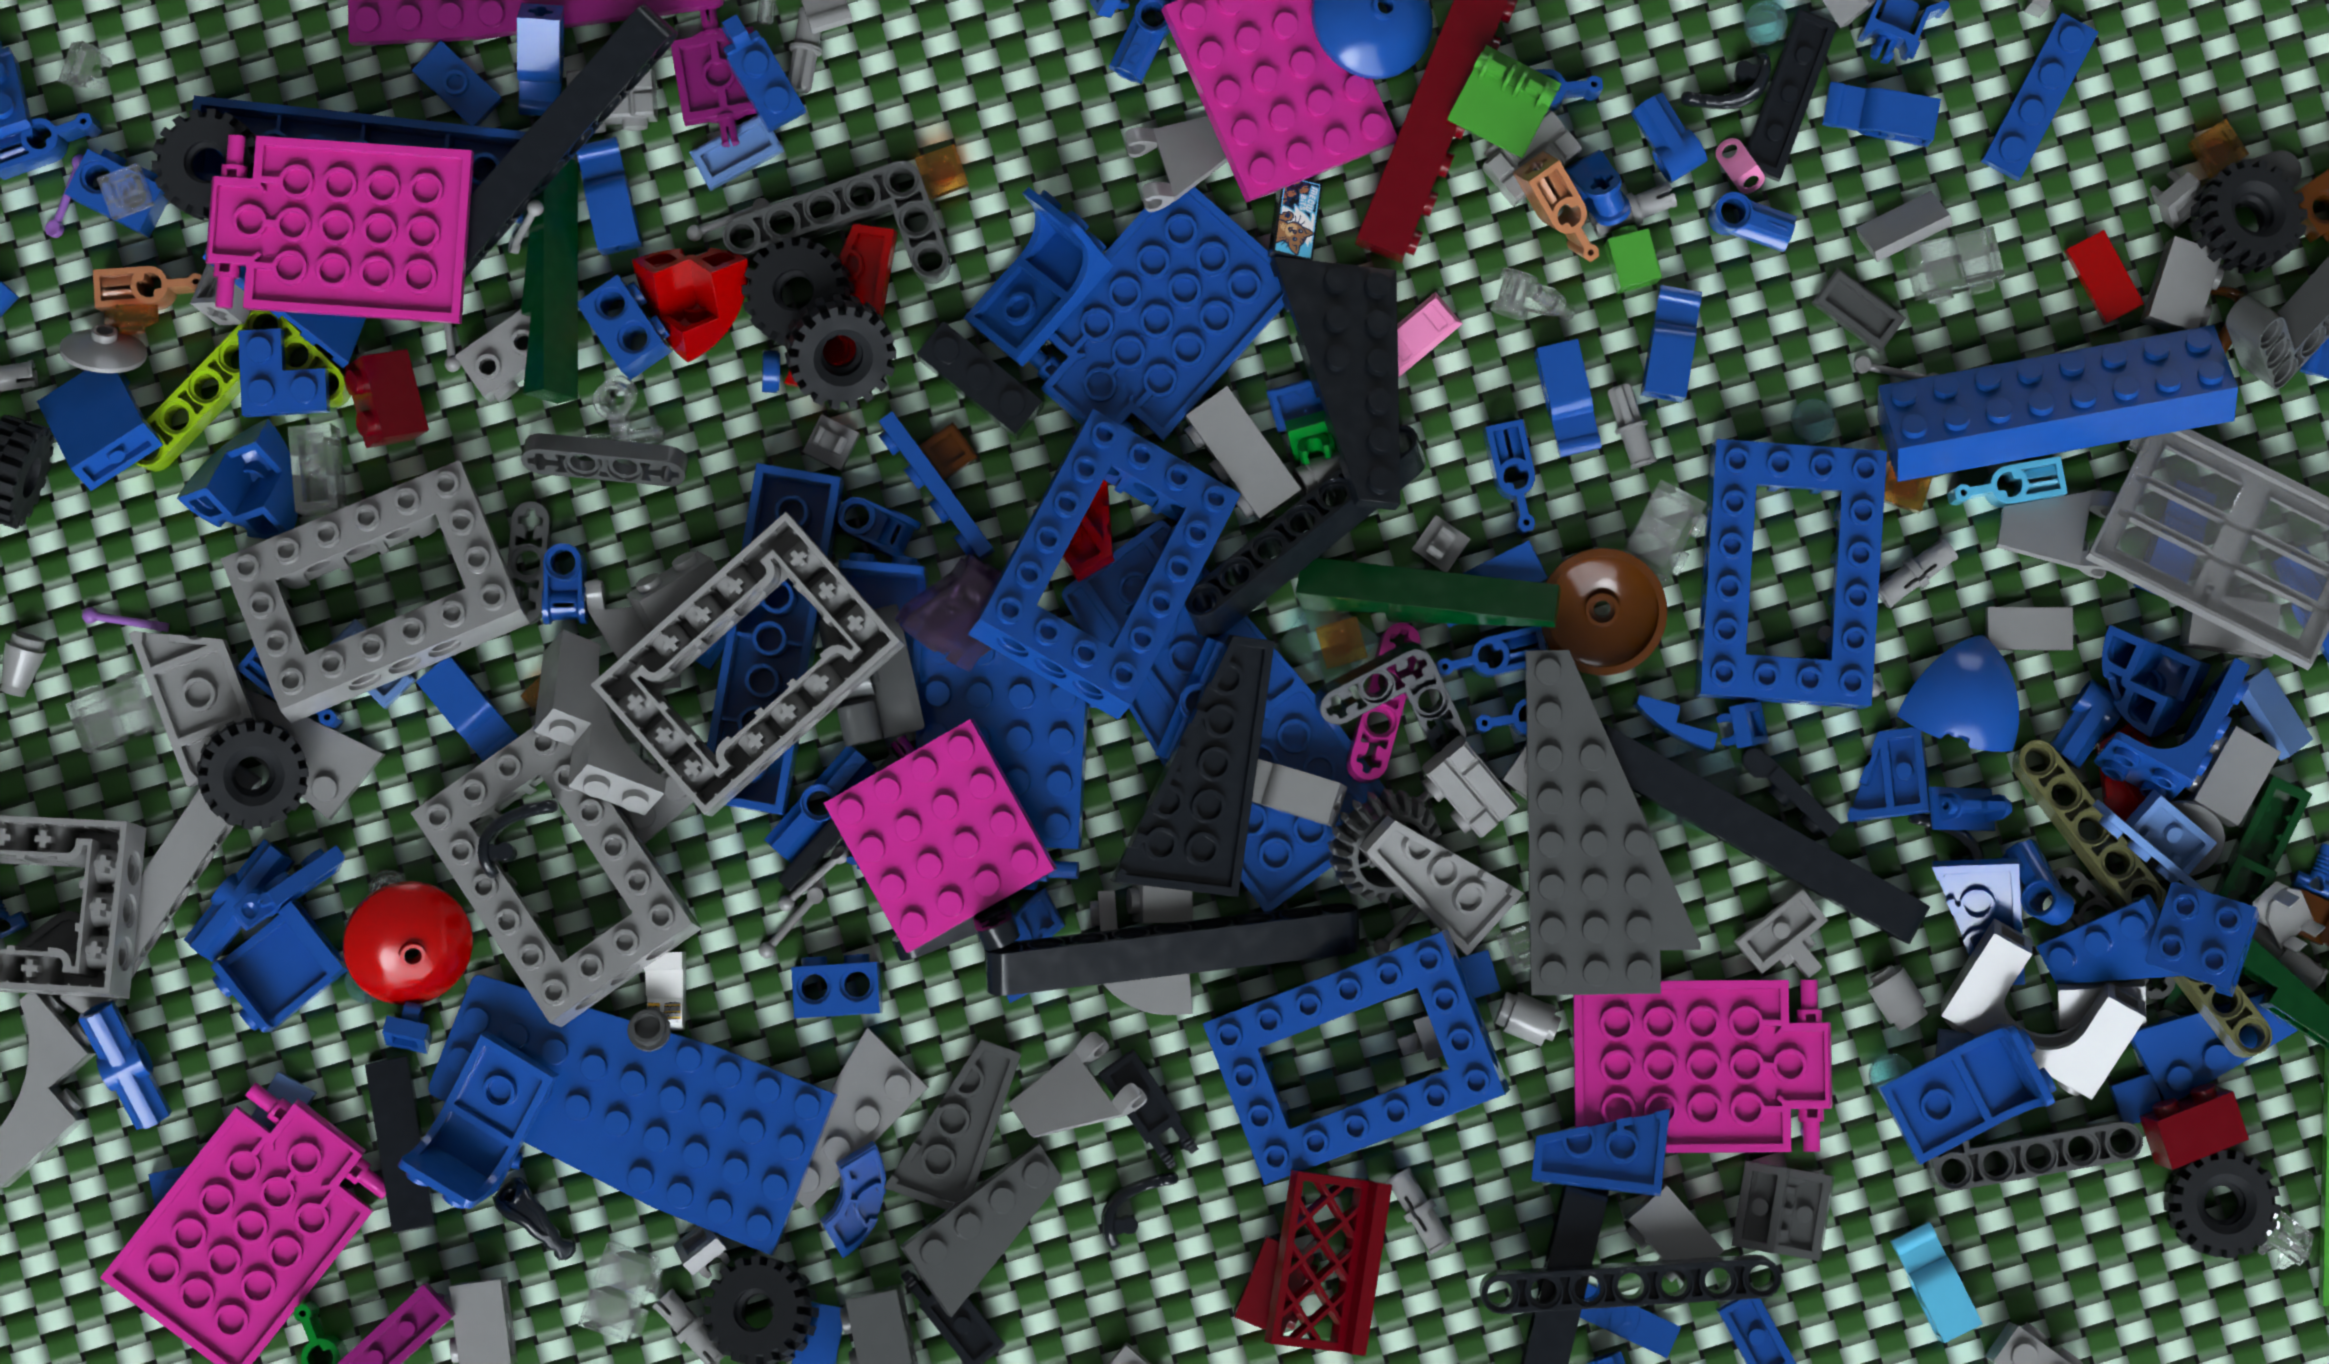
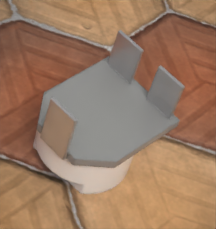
(2286, 915)

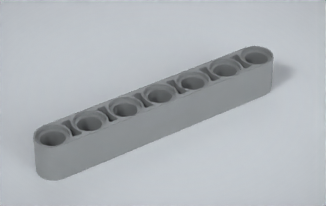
(173, 875)

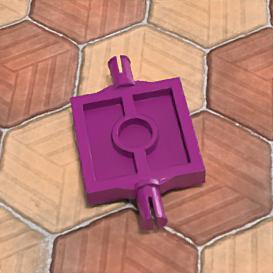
(706, 82)

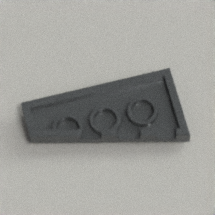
(955, 1140)
(974, 1232)

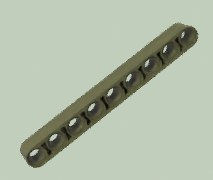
(2120, 887)

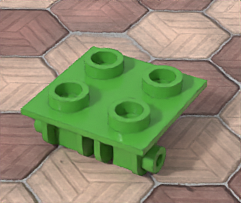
(1504, 101)

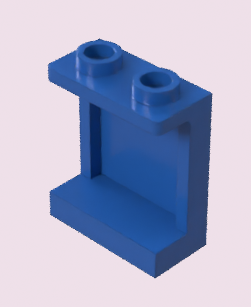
(98, 426)
(279, 968)

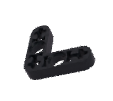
(1410, 683)
(994, 927)

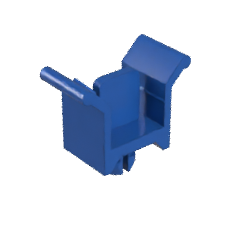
(1895, 25)

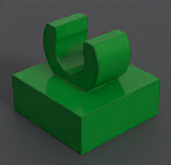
(1309, 437)

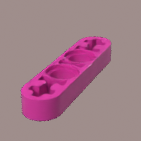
(1392, 710)

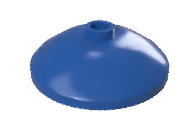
(1373, 41)

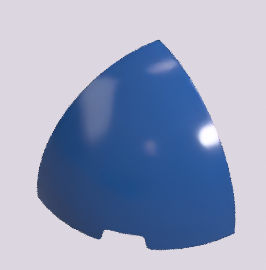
(246, 484)
(2149, 680)
(1966, 696)

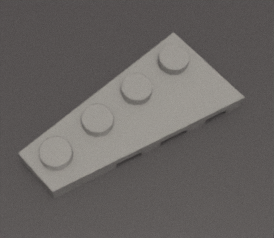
(1440, 883)

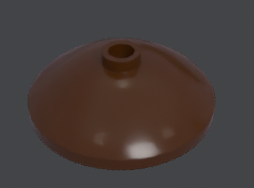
(1635, 618)

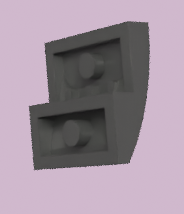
(1783, 1210)

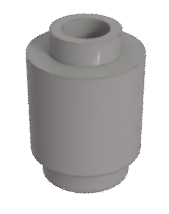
(1897, 997)
(1527, 1018)

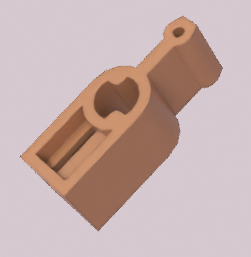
(1547, 192)
(130, 284)

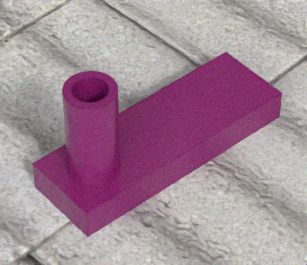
(403, 1330)

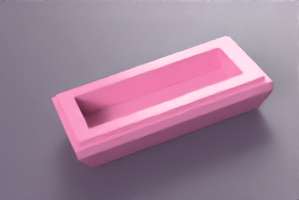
(1423, 331)

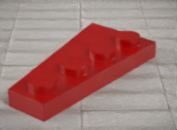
(869, 259)

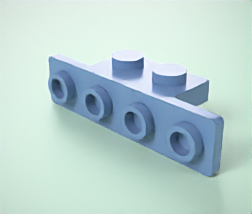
(2161, 833)

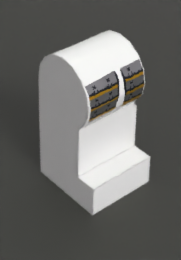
(667, 987)

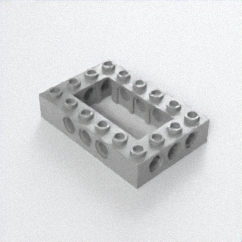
(637, 678)
(320, 679)
(109, 906)
(557, 984)

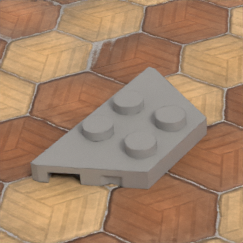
(193, 691)

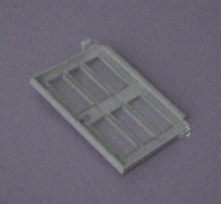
(2223, 541)

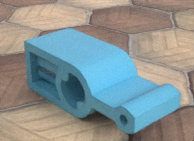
(2020, 476)
(1936, 1283)

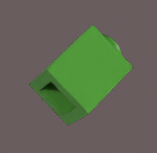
(1632, 259)

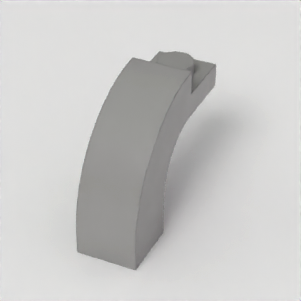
(1153, 995)

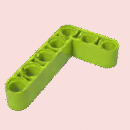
(219, 367)

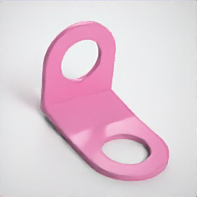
(1740, 166)

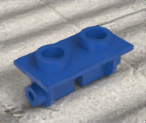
(1966, 808)

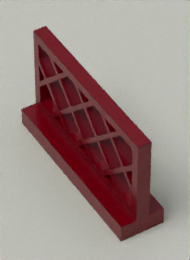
(1355, 1265)

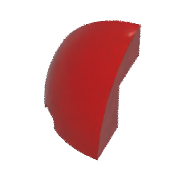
(693, 295)

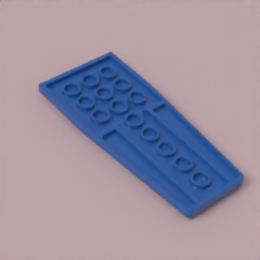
(1280, 848)
(667, 1126)

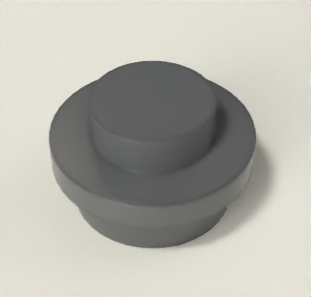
(649, 1030)

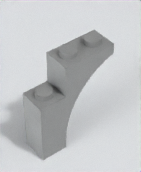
(578, 716)
(42, 1110)

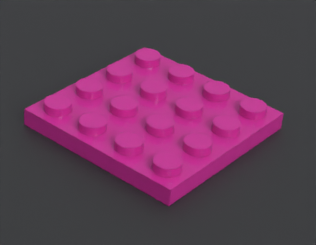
(940, 835)

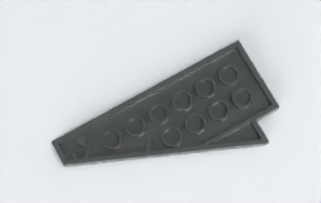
(1593, 867)

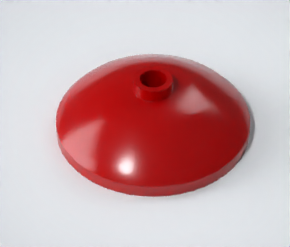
(402, 919)

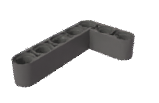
(847, 214)
(2280, 343)
(2055, 1159)

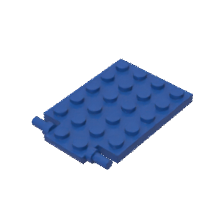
(1164, 319)
(1031, 730)

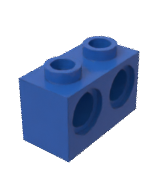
(83, 192)
(619, 330)
(837, 999)

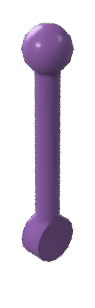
(55, 227)
(91, 615)

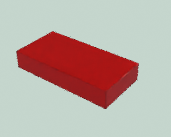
(2104, 277)

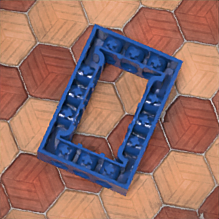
(1059, 651)
(1722, 660)
(1424, 964)

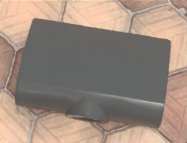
(887, 700)

